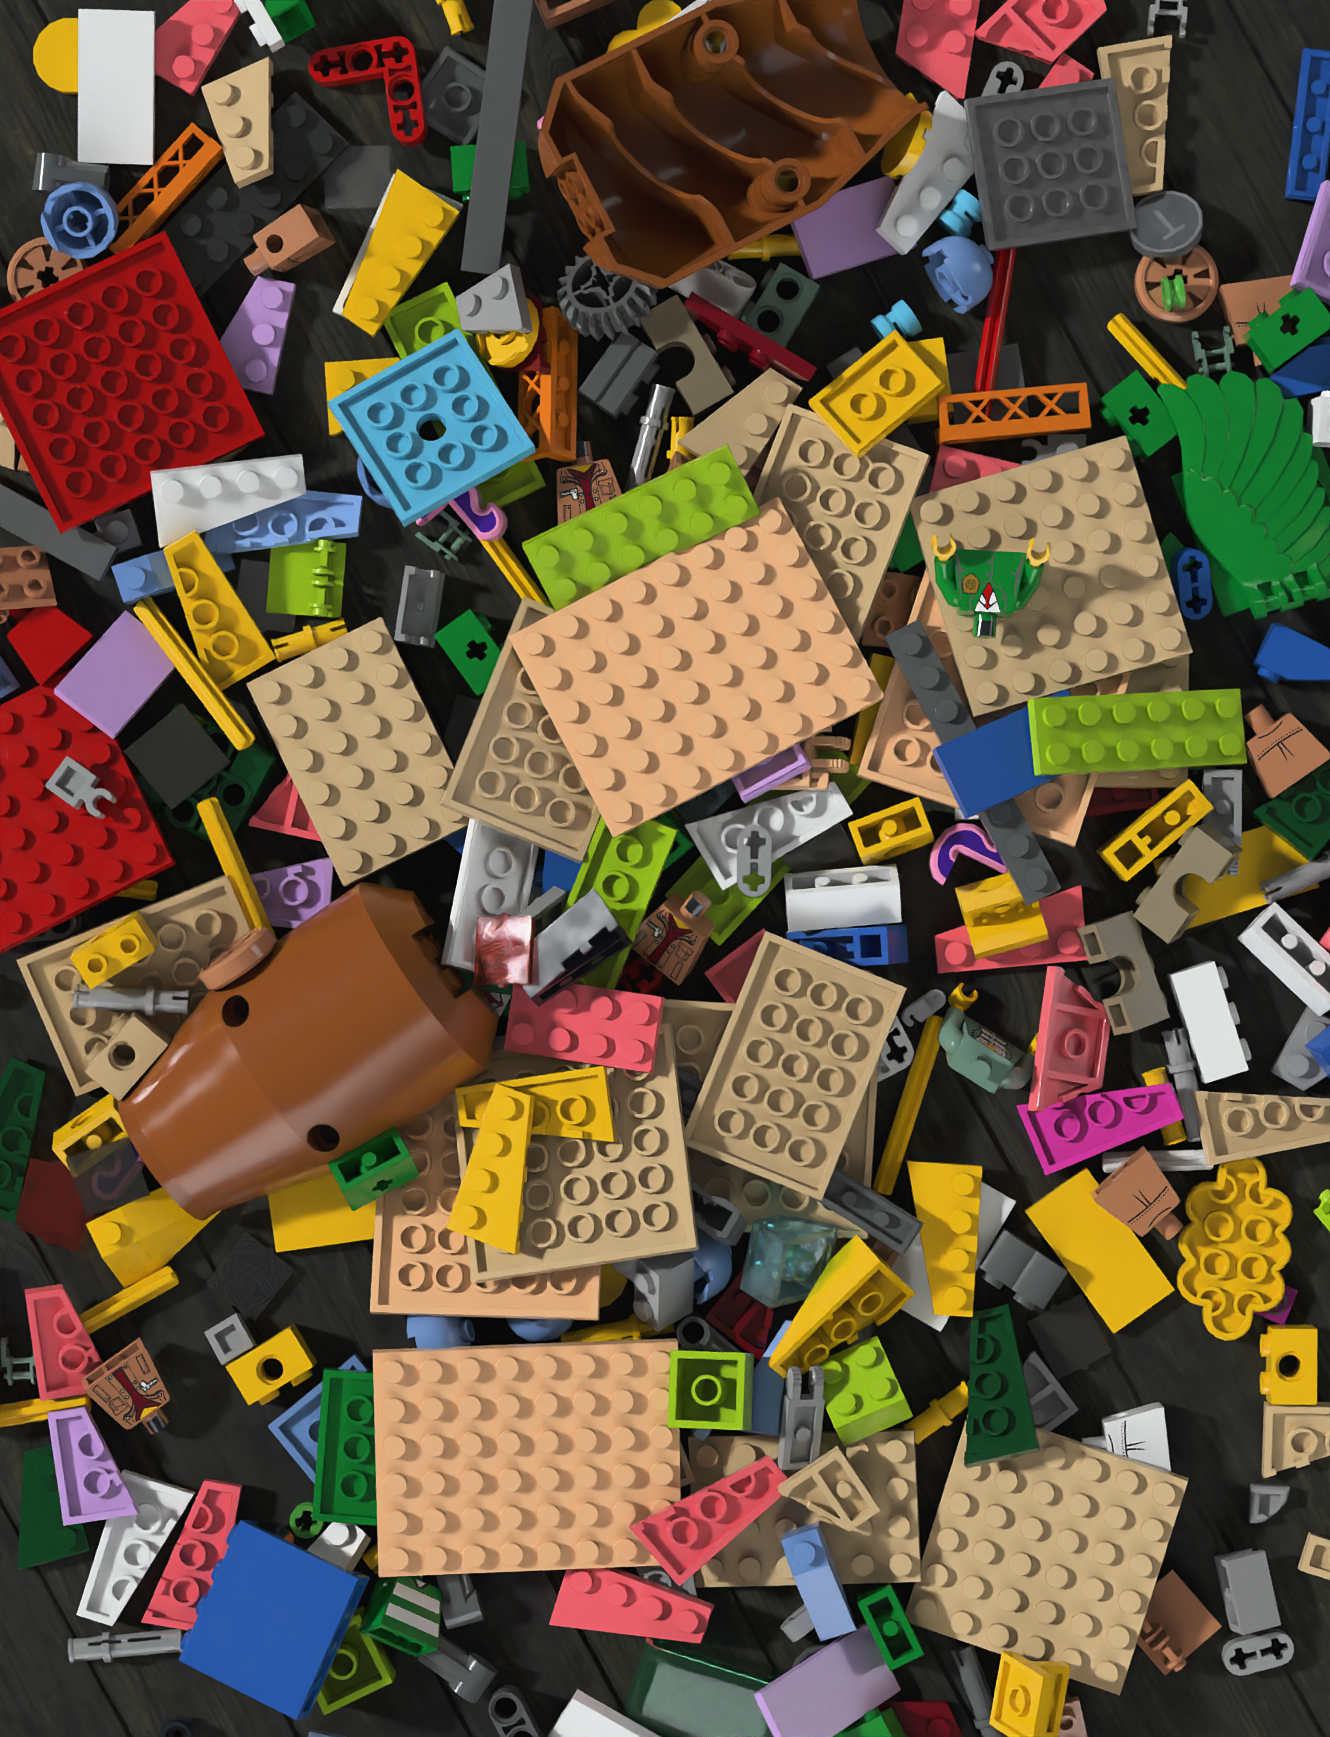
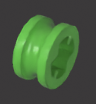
(1173, 292)
(297, 1529)

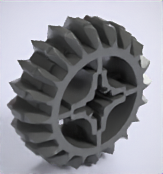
(590, 310)

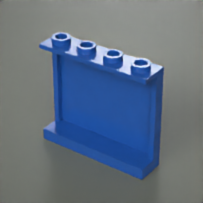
(272, 1620)

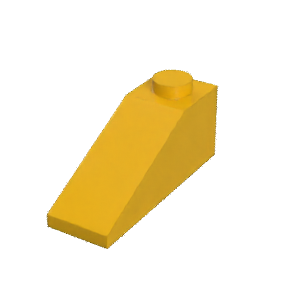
(1154, 830)

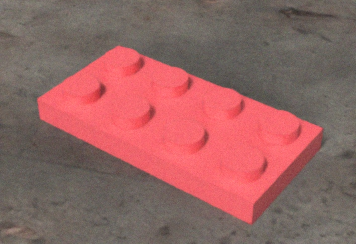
(587, 1026)

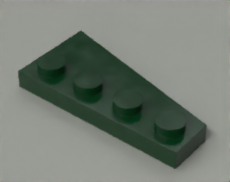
(19, 1107)

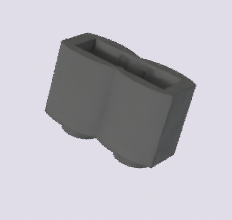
(717, 1216)
(1022, 1269)

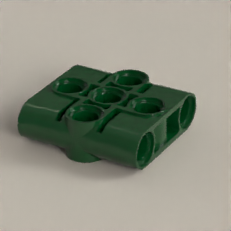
(248, 770)

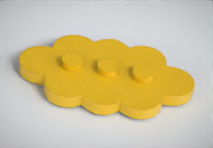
(1234, 1247)

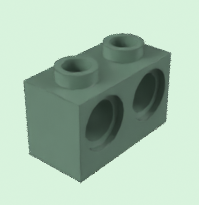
(787, 312)

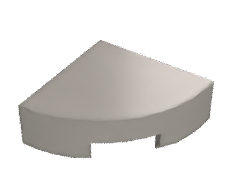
(1266, 1501)

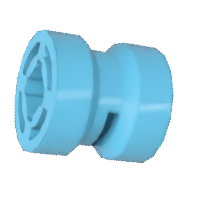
(960, 215)
(900, 317)

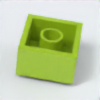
(710, 1390)
(862, 1392)
(357, 1668)

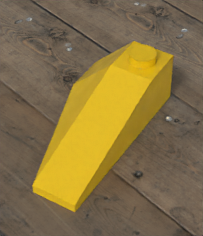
(143, 1235)
(846, 1298)

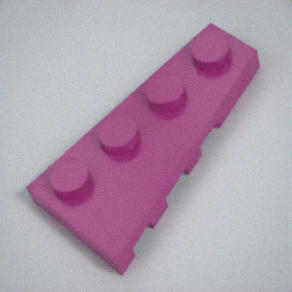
(1098, 1122)

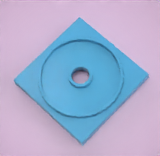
(432, 384)

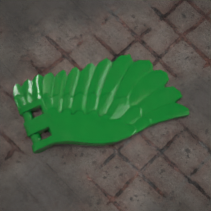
(1253, 486)

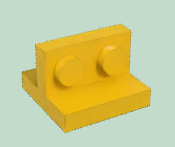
(998, 916)
(1029, 1696)

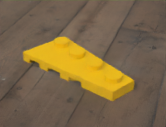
(400, 246)
(220, 624)
(564, 1103)
(494, 1180)
(949, 1205)

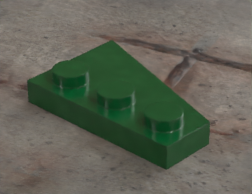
(41, 1521)

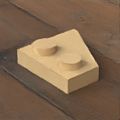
(832, 1490)

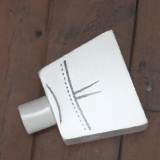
(1136, 1435)

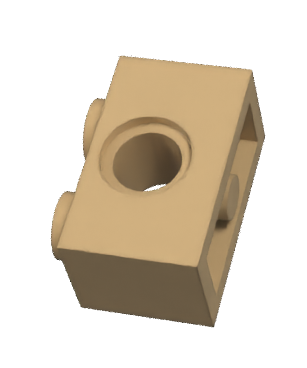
(120, 1075)

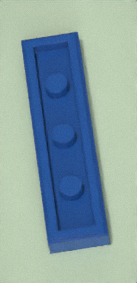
(1310, 128)

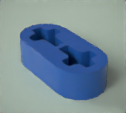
(1198, 582)

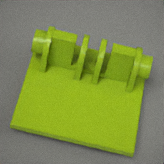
(307, 579)

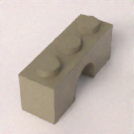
(707, 383)
(1166, 906)
(1139, 996)

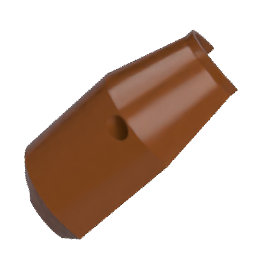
(716, 131)
(341, 1031)

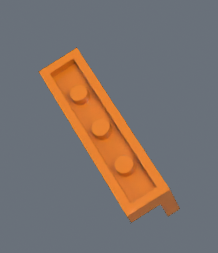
(171, 197)
(558, 392)
(1015, 428)

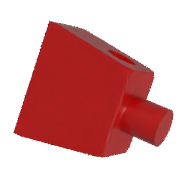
(48, 640)

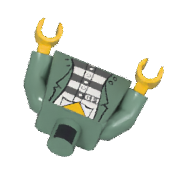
(981, 1053)

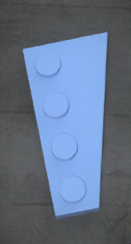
(293, 522)

